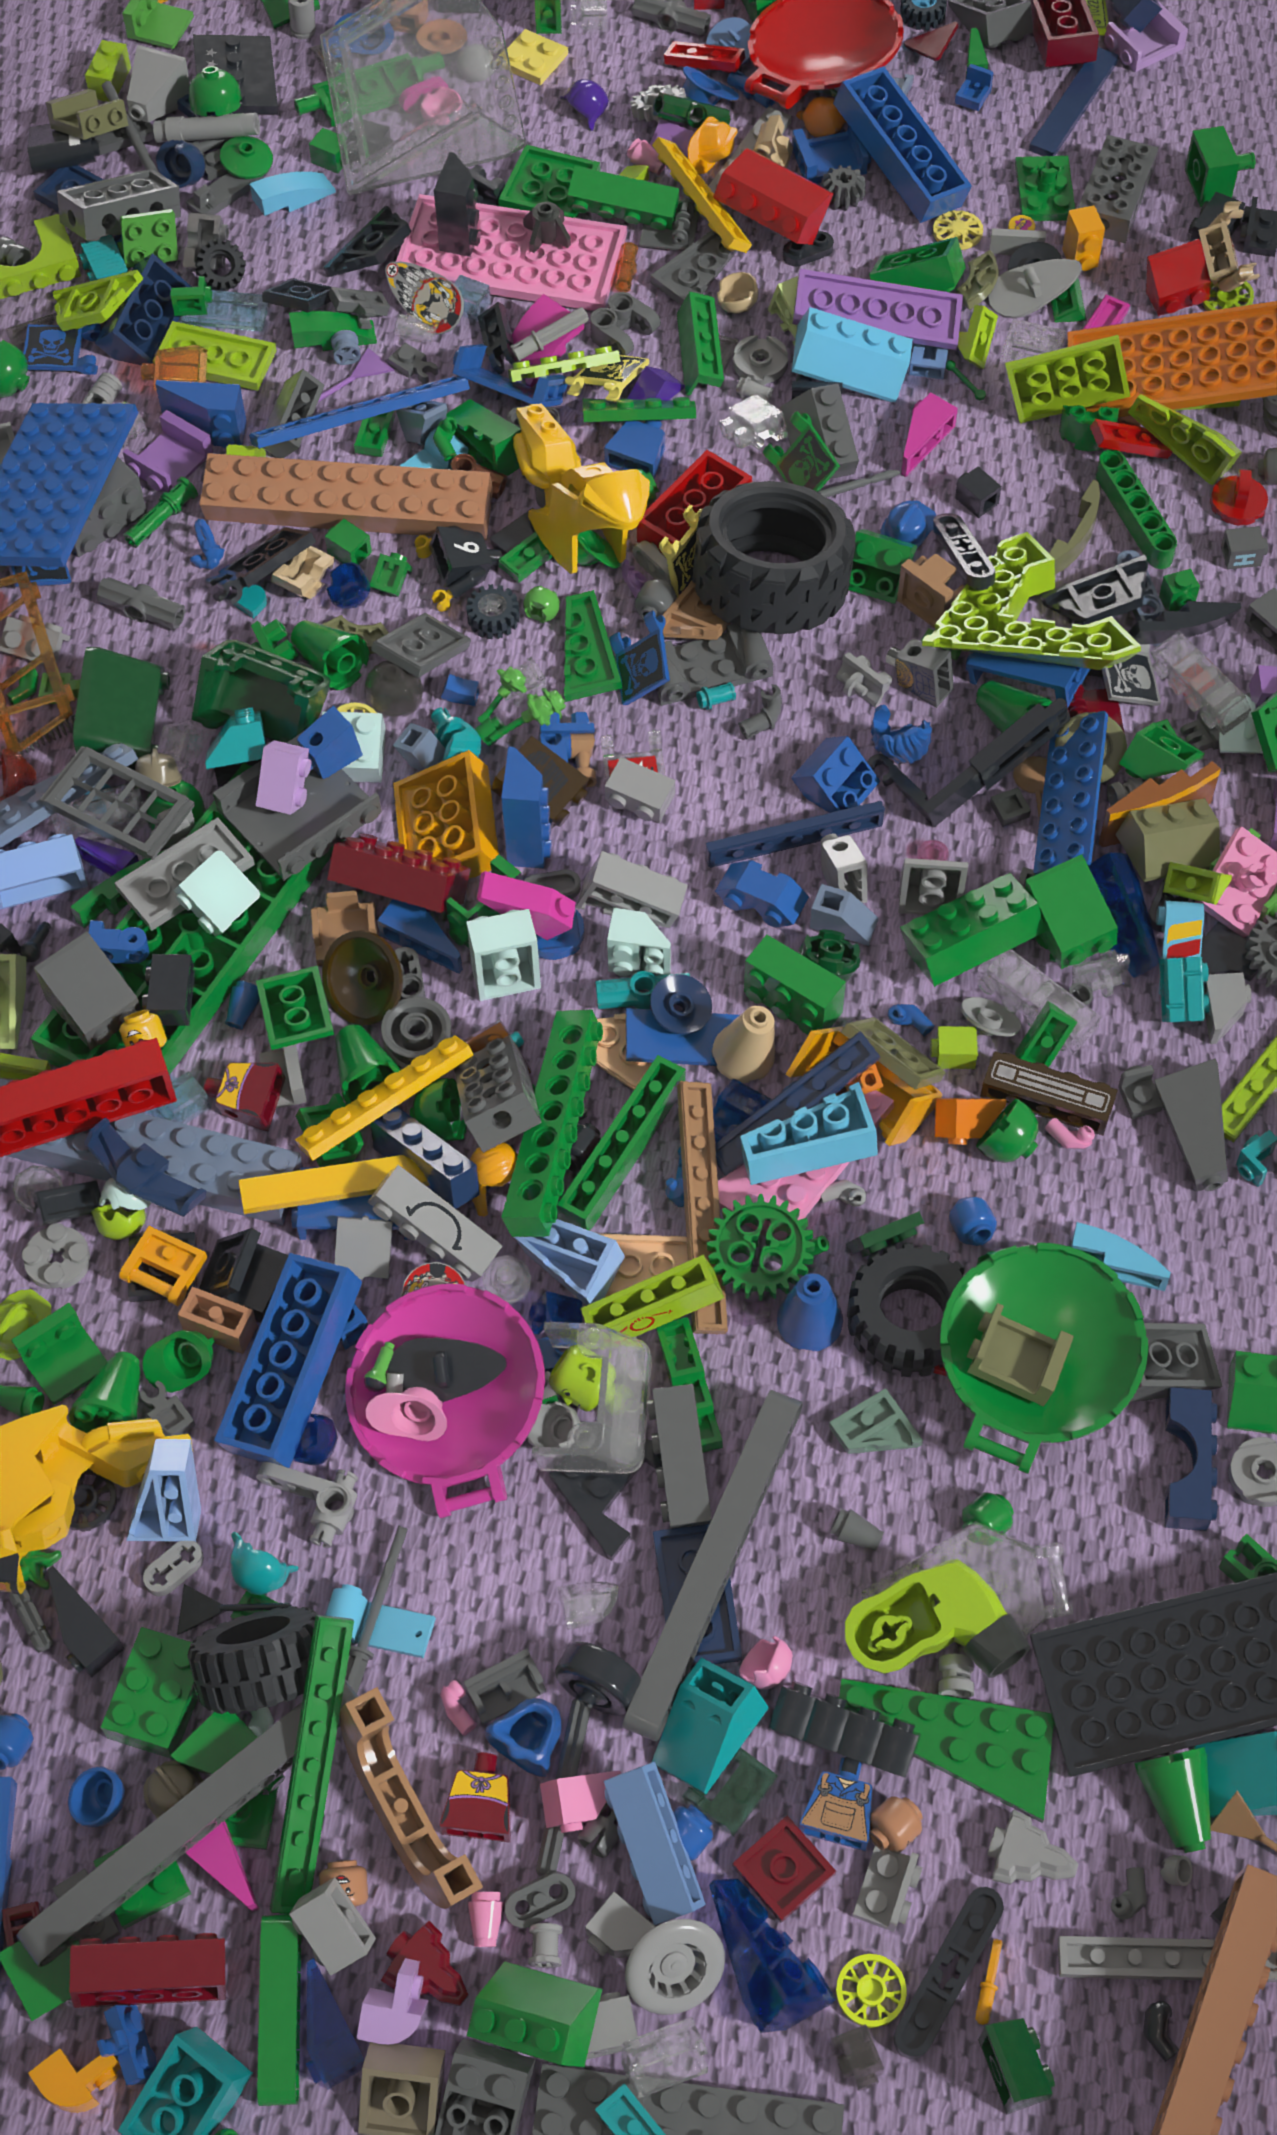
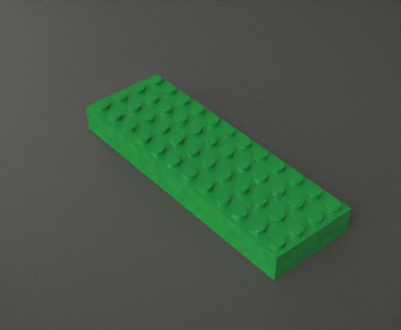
(216, 960)

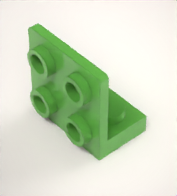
(156, 22)
(148, 234)

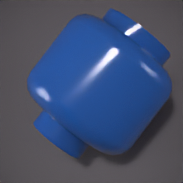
(973, 1221)
(14, 1739)
(693, 1830)

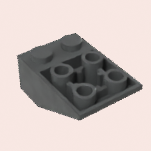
(484, 2091)

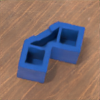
(773, 897)

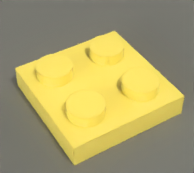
(535, 56)

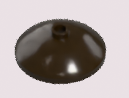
(350, 977)

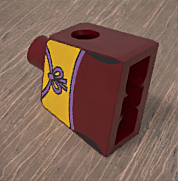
(248, 1092)
(479, 1803)

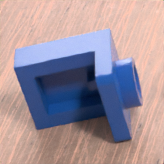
(975, 88)

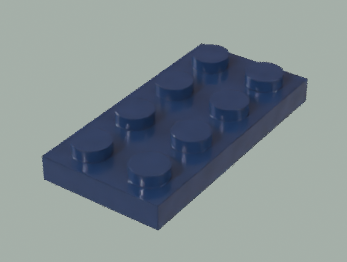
(674, 1556)

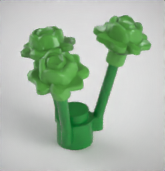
(538, 709)

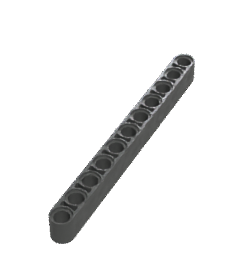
(712, 1566)
(164, 1840)

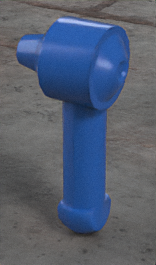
(674, 1188)

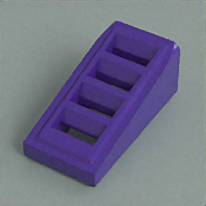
(105, 857)

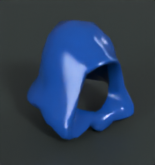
(527, 1735)

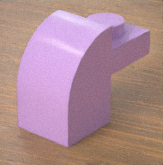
(393, 2016)

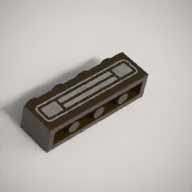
(1049, 1092)

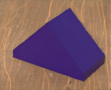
(655, 384)

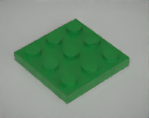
(542, 177)

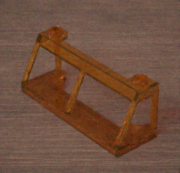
(61, 693)

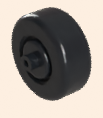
(597, 1678)

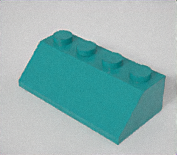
(238, 740)

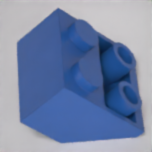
(836, 775)

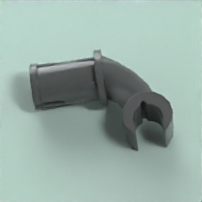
(766, 718)

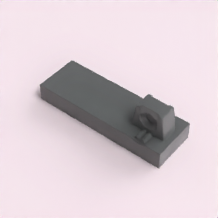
(219, 194)

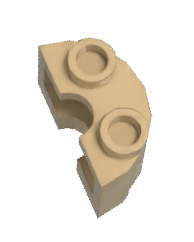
(772, 143)
(304, 572)

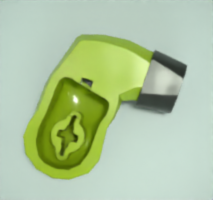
(928, 1614)

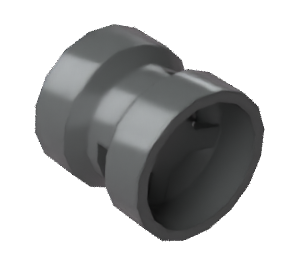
(10, 252)

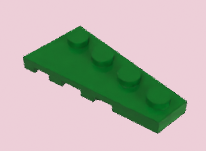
(588, 653)

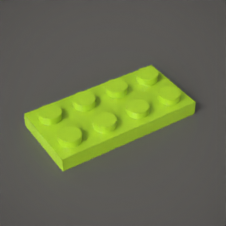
(229, 356)

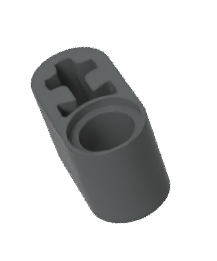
(412, 981)

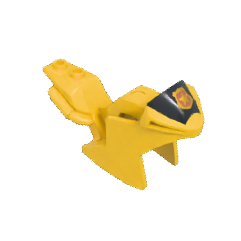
(41, 1471)

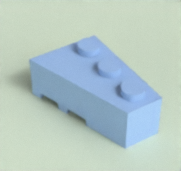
(576, 1259)
(168, 1496)

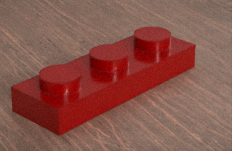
(704, 56)
(1128, 439)

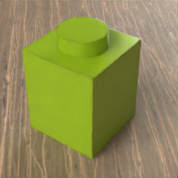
(955, 1047)

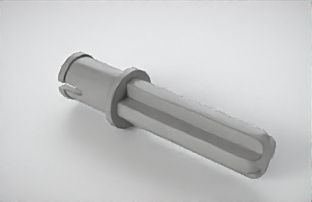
(549, 333)

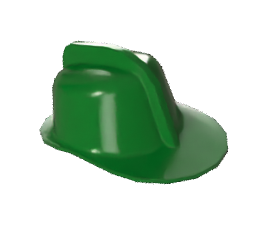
(593, 549)
(178, 1360)

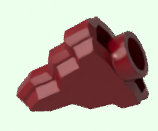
(438, 1976)

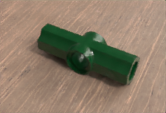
(679, 110)

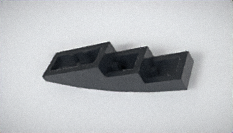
(1190, 620)

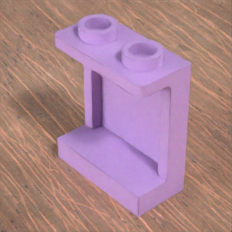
(1157, 41)

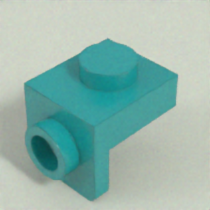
(1250, 1157)

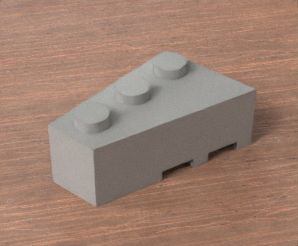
(633, 887)

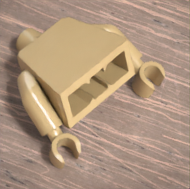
(1221, 253)

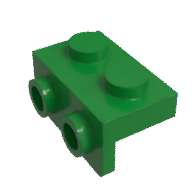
(343, 1152)

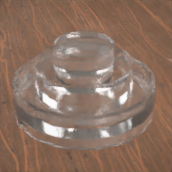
(507, 1278)

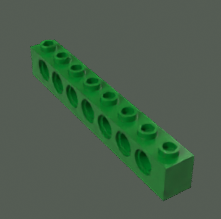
(547, 1146)

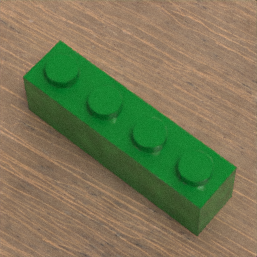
(623, 198)

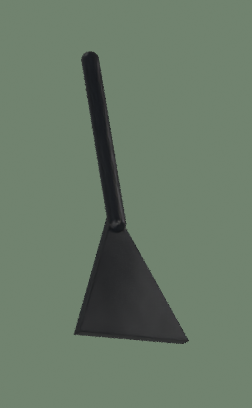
(199, 1608)

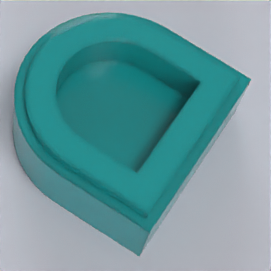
(252, 600)

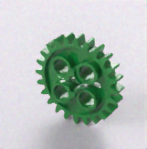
(789, 1253)

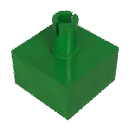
(1214, 164)

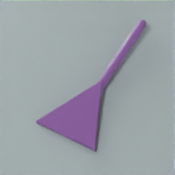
(369, 365)

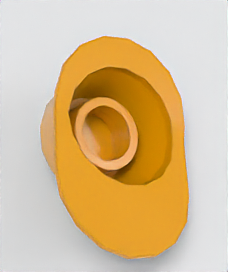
(710, 144)

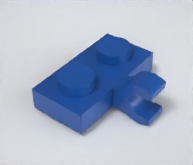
(128, 2043)

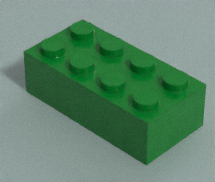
(972, 929)

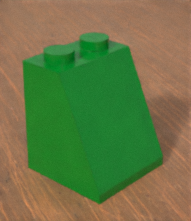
(1072, 912)

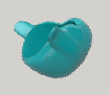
(256, 1569)

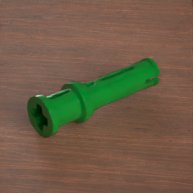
(169, 504)

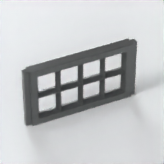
(164, 829)

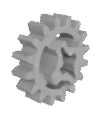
(642, 104)

